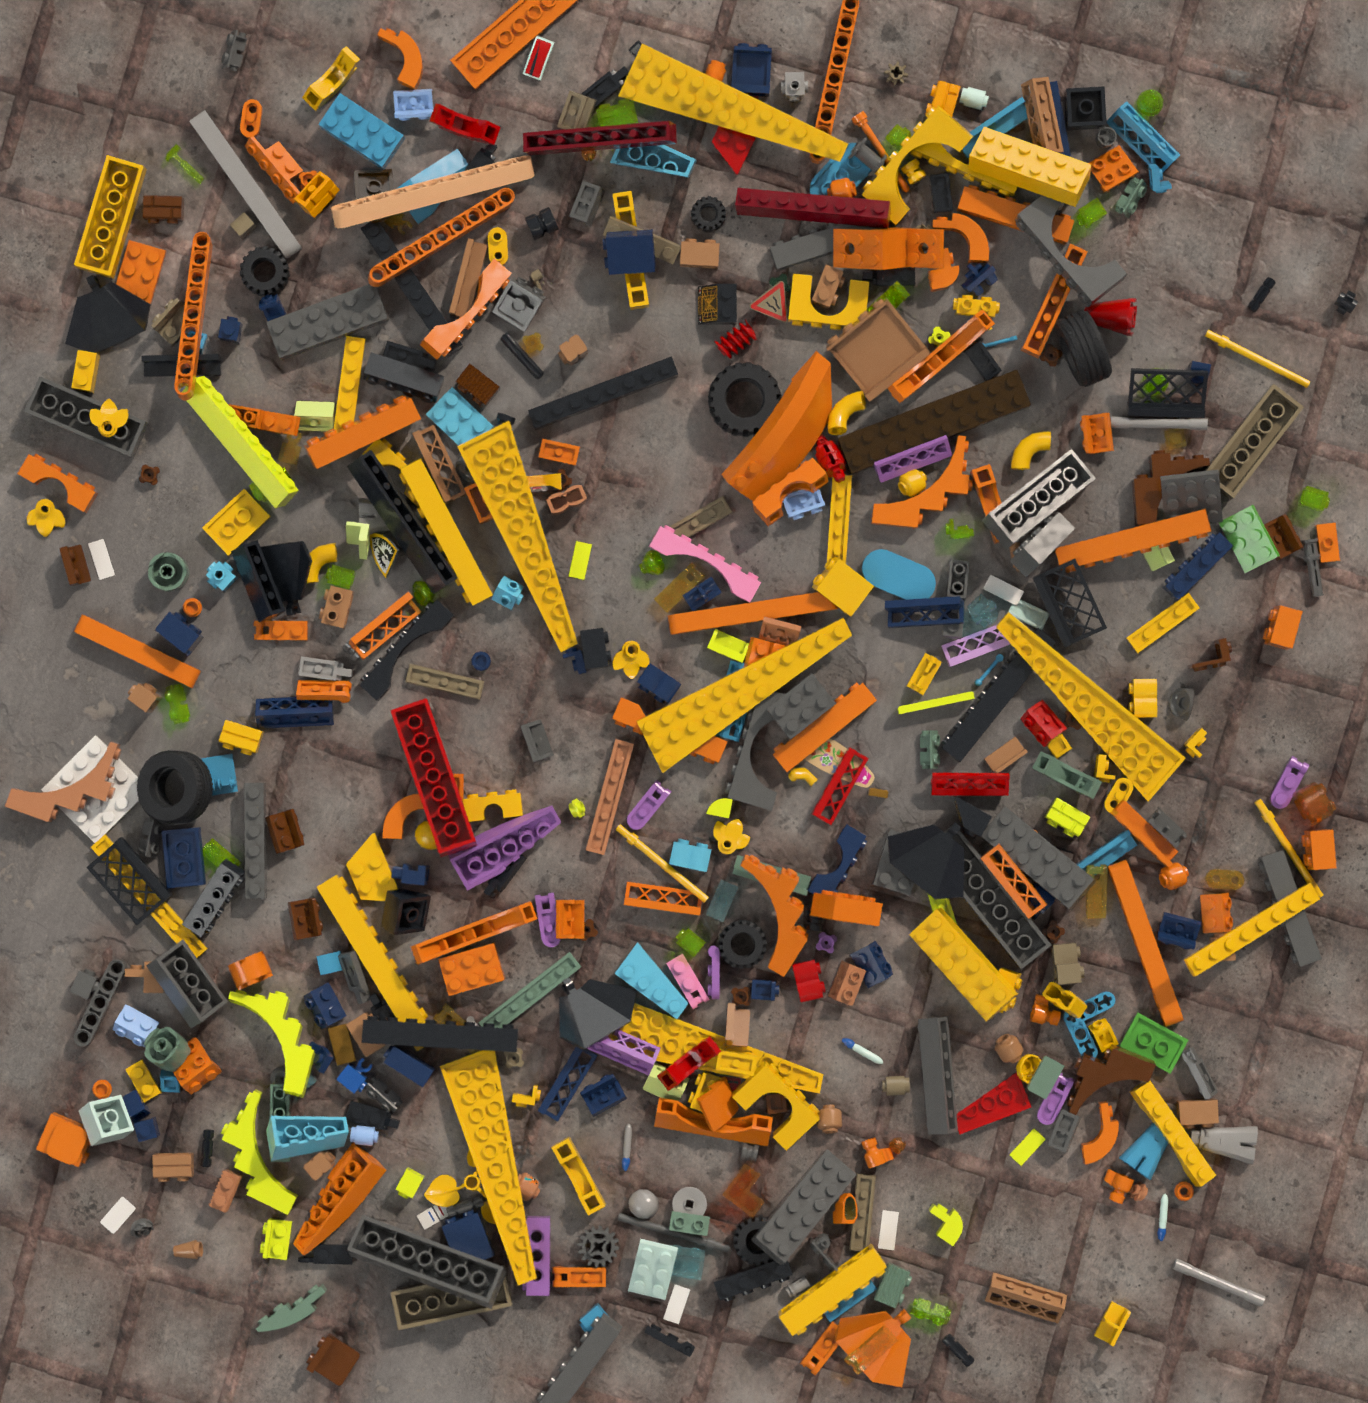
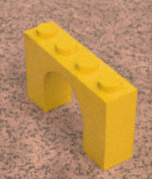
(802, 311)
(768, 1080)

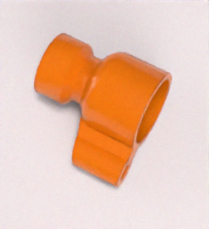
(1041, 1014)
(875, 1156)
(1121, 1184)

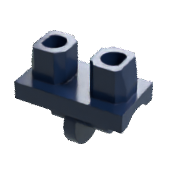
(976, 276)
(702, 593)

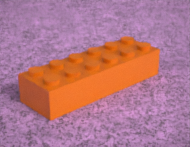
(361, 432)

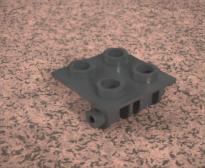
(819, 1245)

